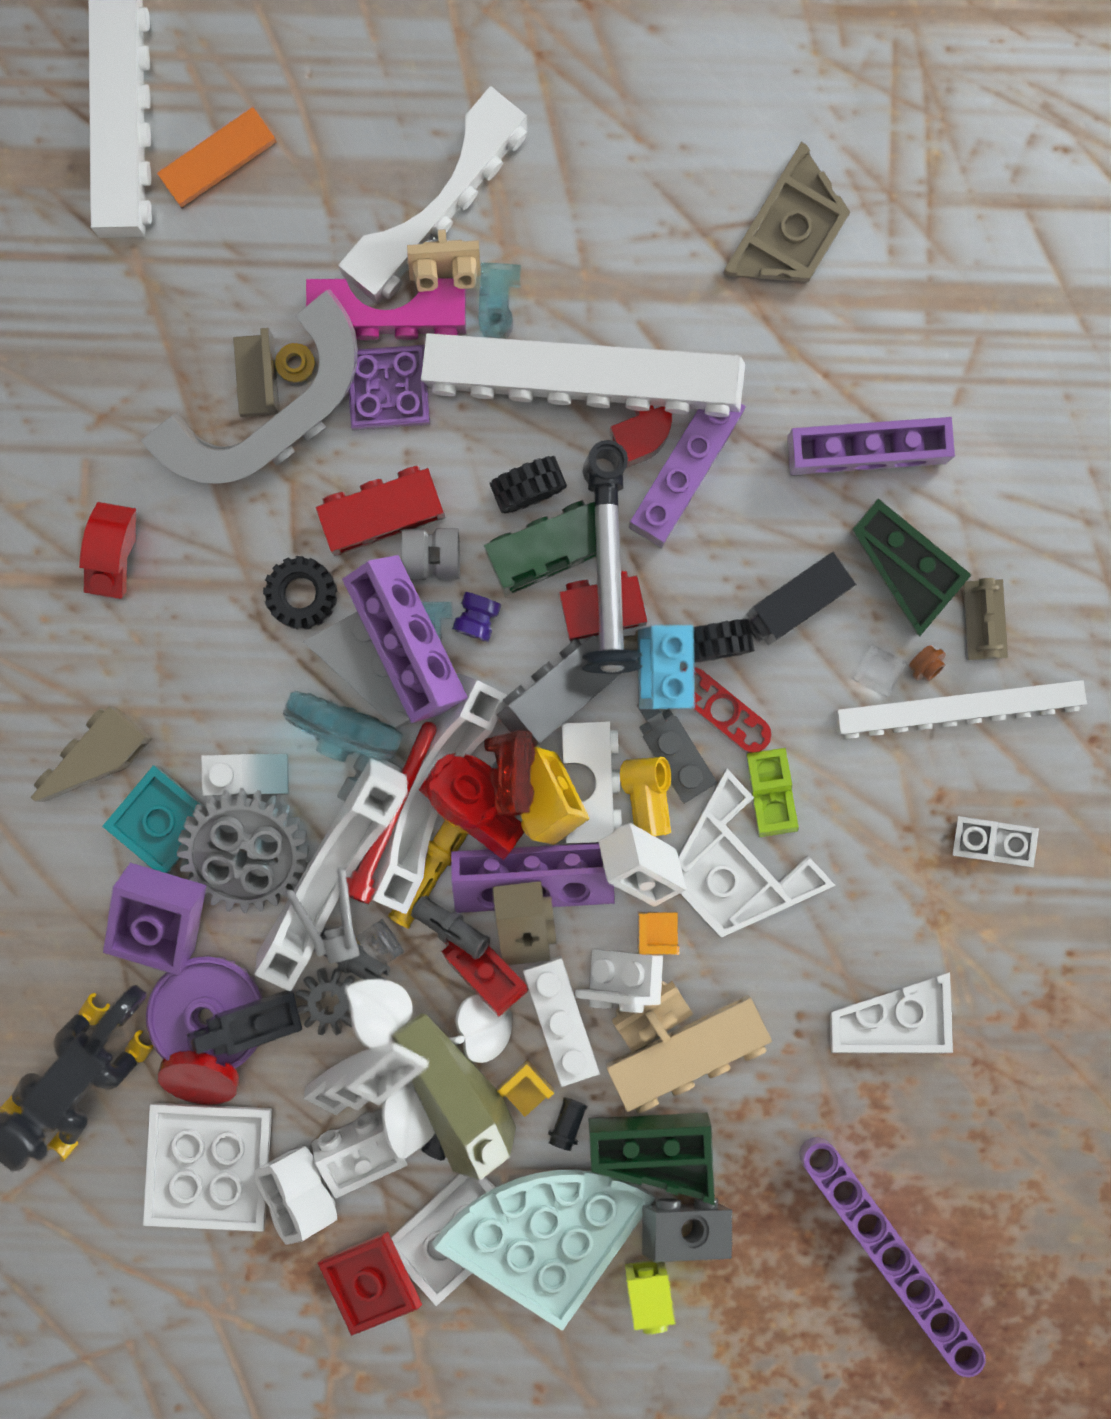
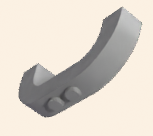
(197, 460)

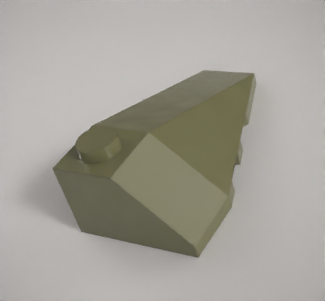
(459, 1101)

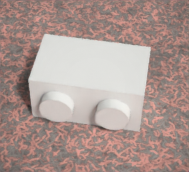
(641, 865)

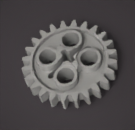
(250, 820)

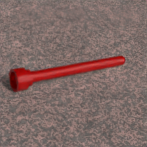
(361, 882)

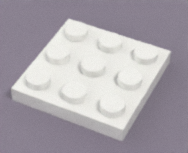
(205, 1166)

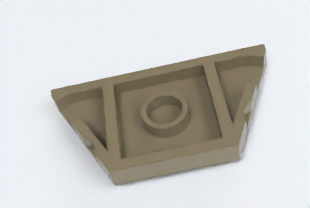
(792, 225)

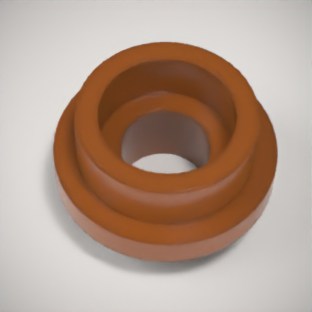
(928, 663)

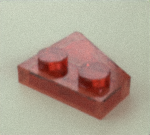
(512, 779)

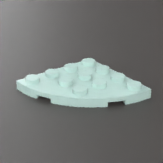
(545, 1237)

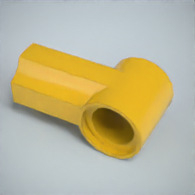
(647, 785)

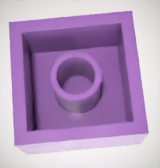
(154, 918)

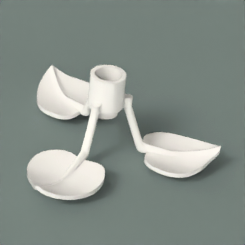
(380, 1010)

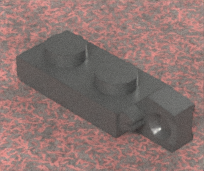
(669, 739)

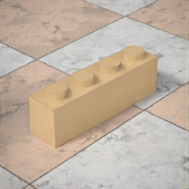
(693, 1051)

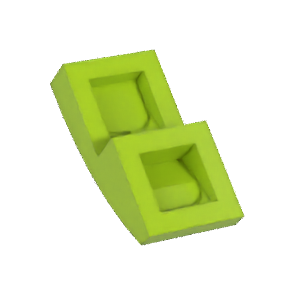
(772, 792)

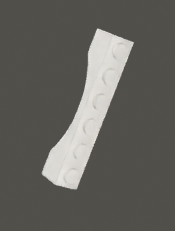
(382, 257)
(458, 732)
(352, 833)

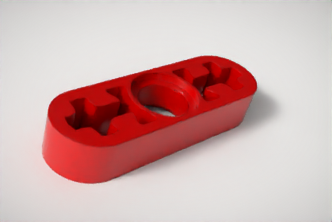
(738, 706)

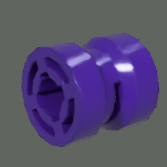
(476, 619)

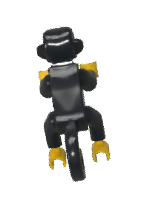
(51, 1101)

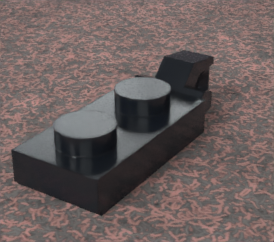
(248, 1025)

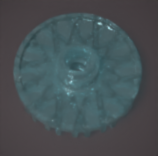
(341, 729)

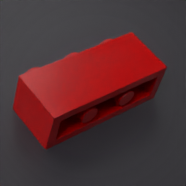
(379, 510)

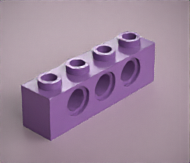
(870, 446)
(682, 475)
(404, 638)
(567, 873)

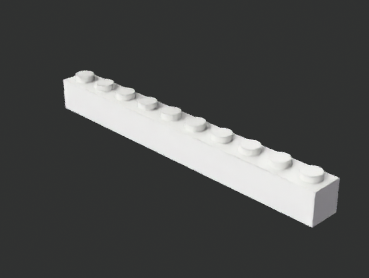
(960, 707)

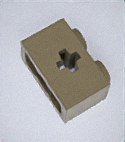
(524, 923)

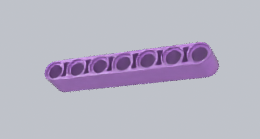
(902, 1272)

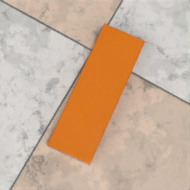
(217, 157)

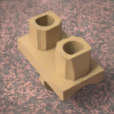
(444, 260)
(654, 1021)

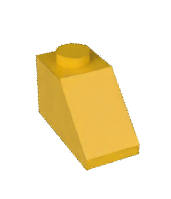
(556, 803)

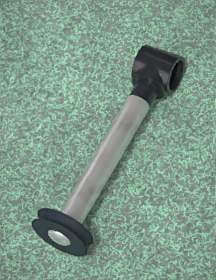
(612, 656)

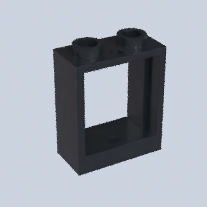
(799, 599)

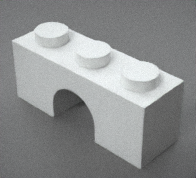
(592, 746)
(561, 1021)

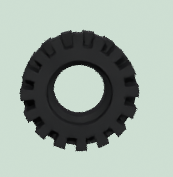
(528, 484)
(276, 593)
(722, 640)

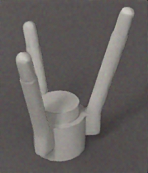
(339, 941)

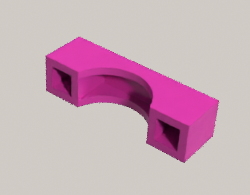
(428, 312)

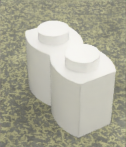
(296, 1195)

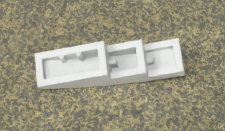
(365, 1078)

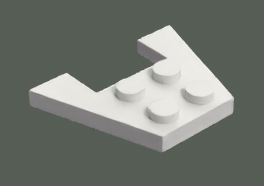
(726, 879)

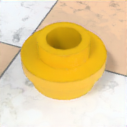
(298, 374)

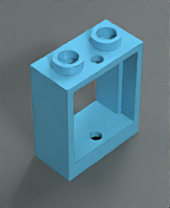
(660, 679)

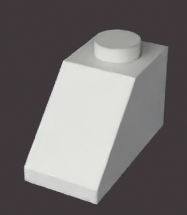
(245, 771)

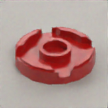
(462, 791)
(198, 1078)

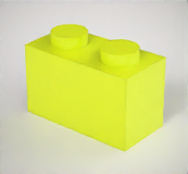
(649, 1296)

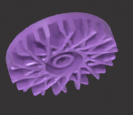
(179, 999)

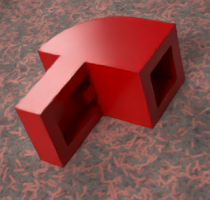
(643, 434)
(105, 549)

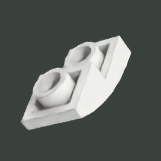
(995, 841)

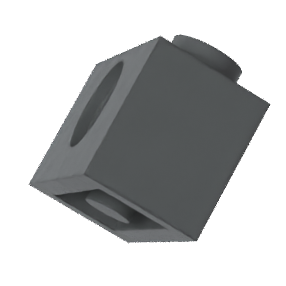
(707, 1240)

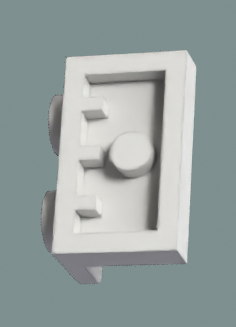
(623, 979)
(355, 1154)

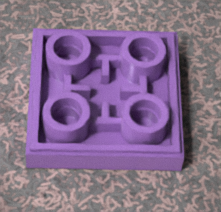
(389, 389)

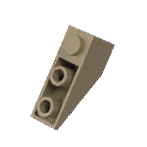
(103, 751)

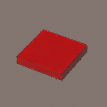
(369, 1283)

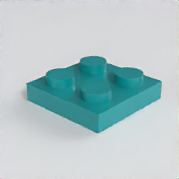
(153, 819)

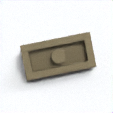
(256, 374)

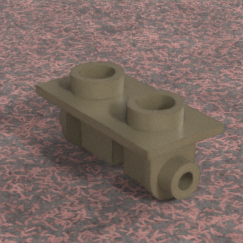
(985, 619)

